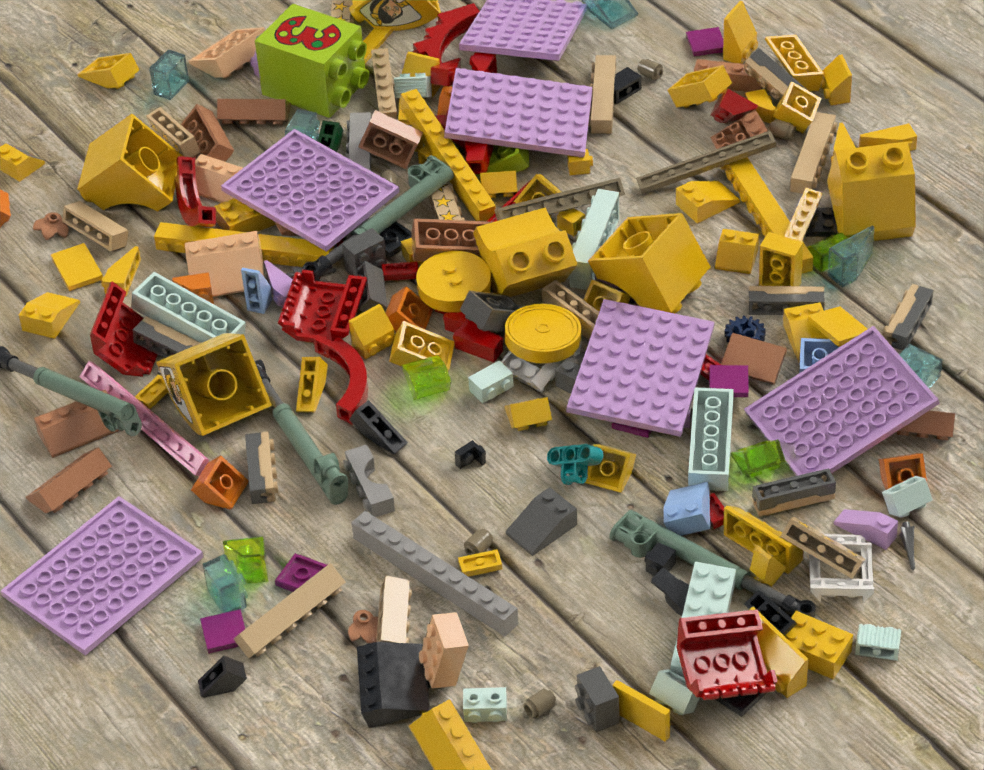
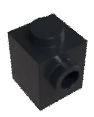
(660, 557)

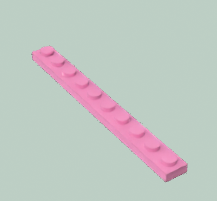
(151, 423)

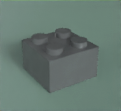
(364, 247)
(597, 699)

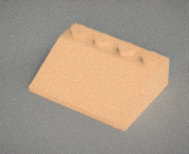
(228, 53)
(224, 260)

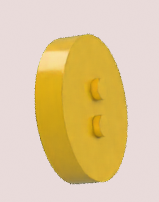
(448, 278)
(542, 333)

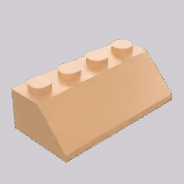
(211, 175)

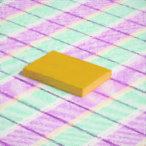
(76, 266)
(837, 325)
(643, 711)

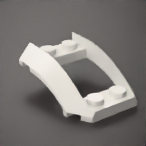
(530, 374)
(839, 586)

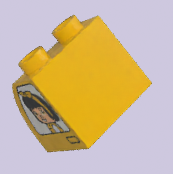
(395, 13)
(214, 383)

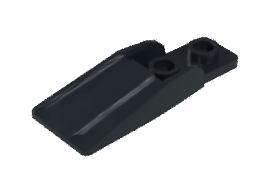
(673, 588)

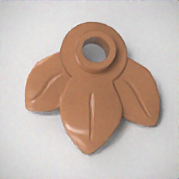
(51, 225)
(363, 628)

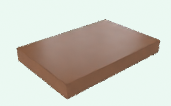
(762, 358)

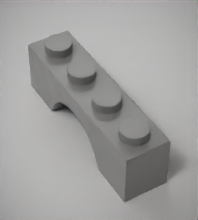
(376, 497)

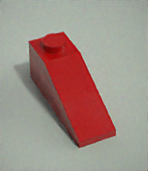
(444, 73)

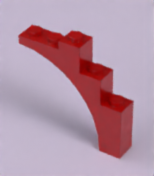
(447, 28)
(477, 155)
(472, 339)

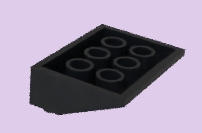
(391, 682)

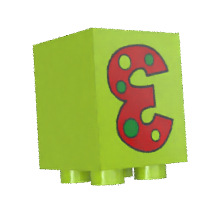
(311, 60)

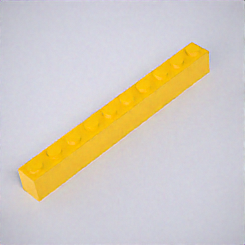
(464, 180)
(761, 203)
(274, 248)

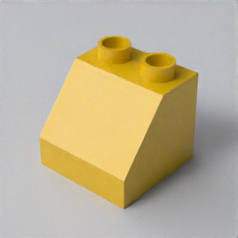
(874, 190)

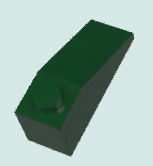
(331, 134)

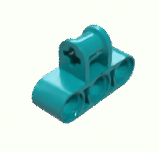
(574, 461)

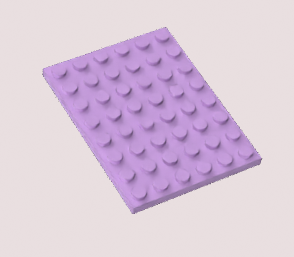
(524, 28)
(519, 112)
(310, 189)
(641, 367)
(842, 405)
(102, 575)

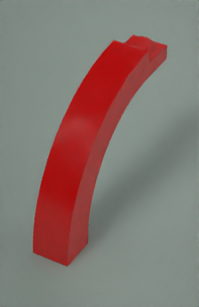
(187, 195)
(352, 363)

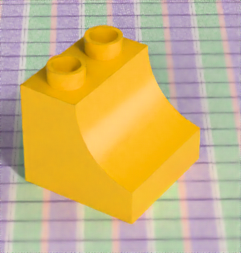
(129, 167)
(525, 252)
(652, 260)

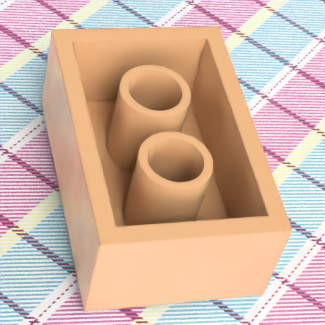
(443, 650)

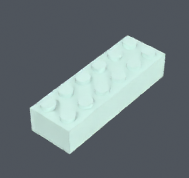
(595, 230)
(183, 310)
(711, 438)
(707, 594)

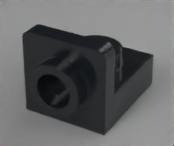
(469, 453)

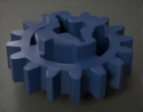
(745, 327)

